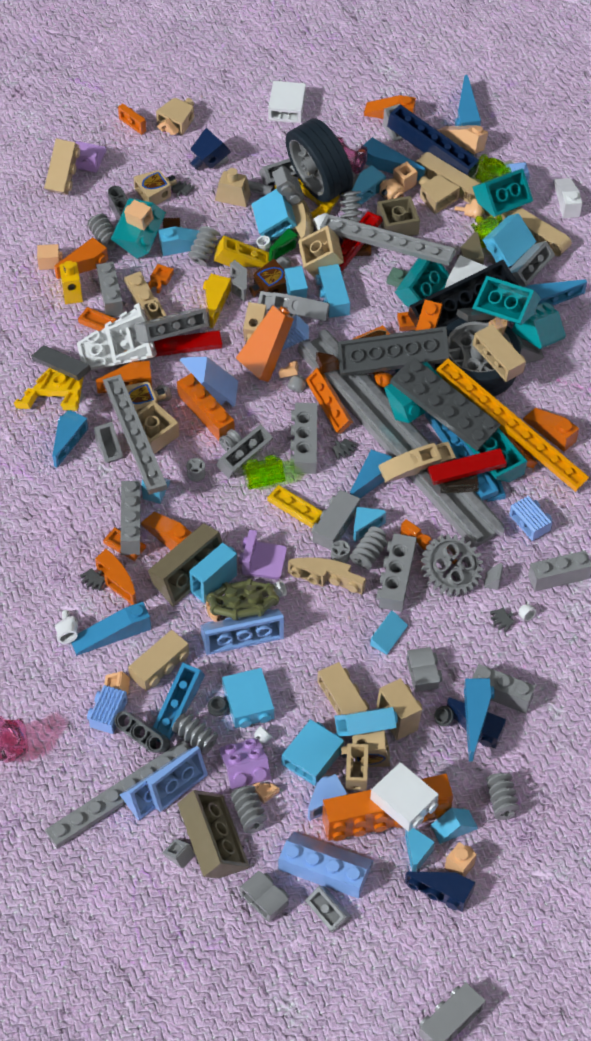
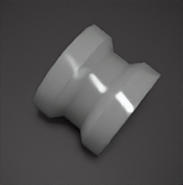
(229, 440)
(198, 465)
(340, 547)

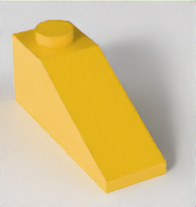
(248, 256)
(216, 293)

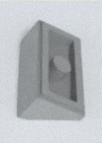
(328, 908)

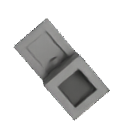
(239, 283)

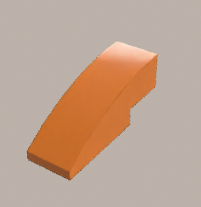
(116, 576)

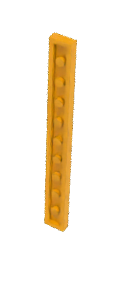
(513, 425)

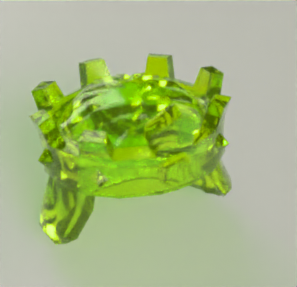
(490, 168)
(485, 226)

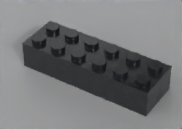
(461, 294)

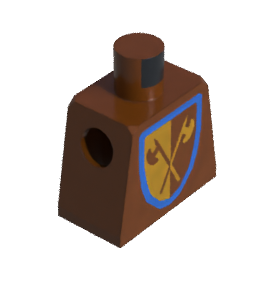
(269, 279)

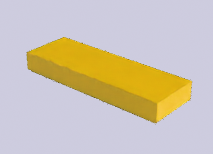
(295, 506)

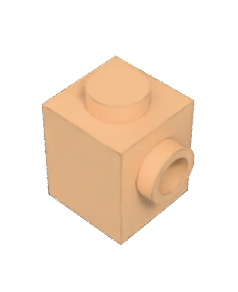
(405, 175)
(138, 214)
(48, 256)
(461, 859)

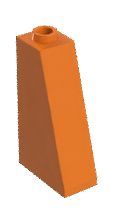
(266, 343)

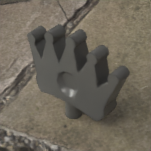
(183, 189)
(343, 447)
(93, 579)
(502, 618)

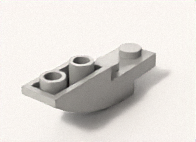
(296, 305)

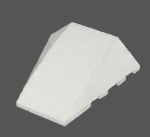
(107, 346)

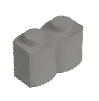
(288, 185)
(423, 669)
(264, 896)

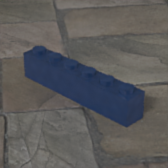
(430, 140)

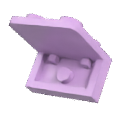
(90, 156)
(262, 558)
(245, 763)

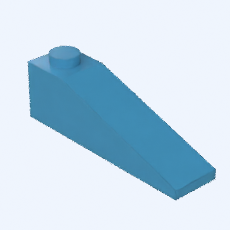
(467, 111)
(387, 159)
(559, 291)
(114, 628)
(179, 698)
(477, 702)

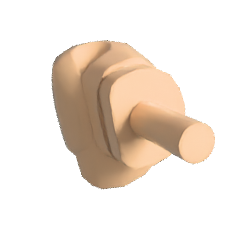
(471, 210)

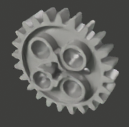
(437, 553)

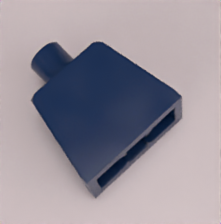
(208, 150)

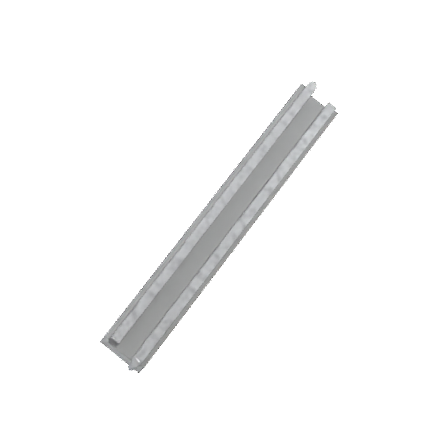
(372, 409)

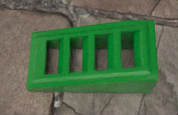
(283, 245)

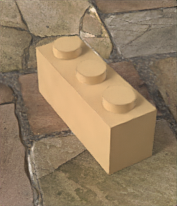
(62, 166)
(499, 352)
(159, 660)
(340, 691)

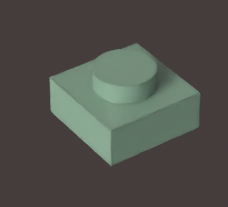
(396, 277)

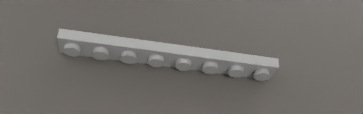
(390, 240)
(135, 434)
(107, 801)

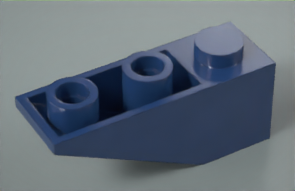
(442, 886)

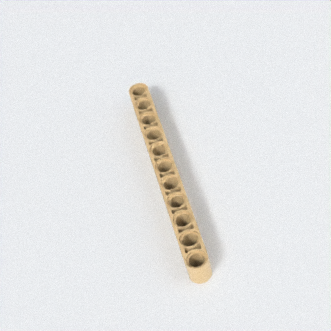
(540, 230)

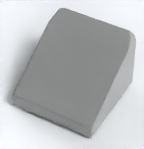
(493, 577)
(179, 853)

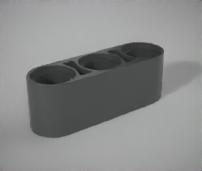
(117, 200)
(133, 730)

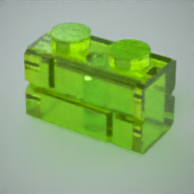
(263, 472)

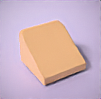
(118, 680)

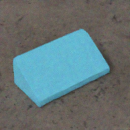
(388, 633)

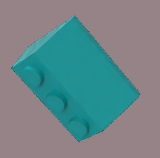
(503, 192)
(133, 239)
(422, 281)
(506, 300)
(542, 328)
(402, 406)
(515, 461)

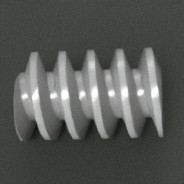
(351, 205)
(102, 230)
(202, 244)
(369, 547)
(193, 733)
(502, 795)
(249, 809)

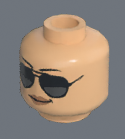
(391, 189)

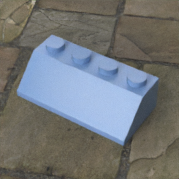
(241, 633)
(324, 864)

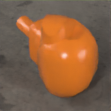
(382, 378)

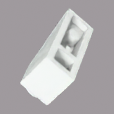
(568, 197)

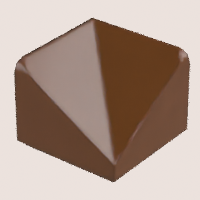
(327, 362)

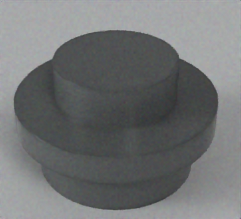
(217, 706)
(444, 716)

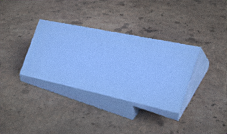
(213, 378)
(166, 783)

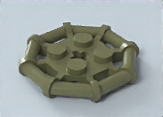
(242, 599)

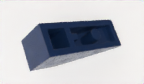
(492, 728)

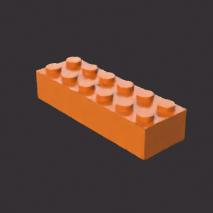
(358, 814)

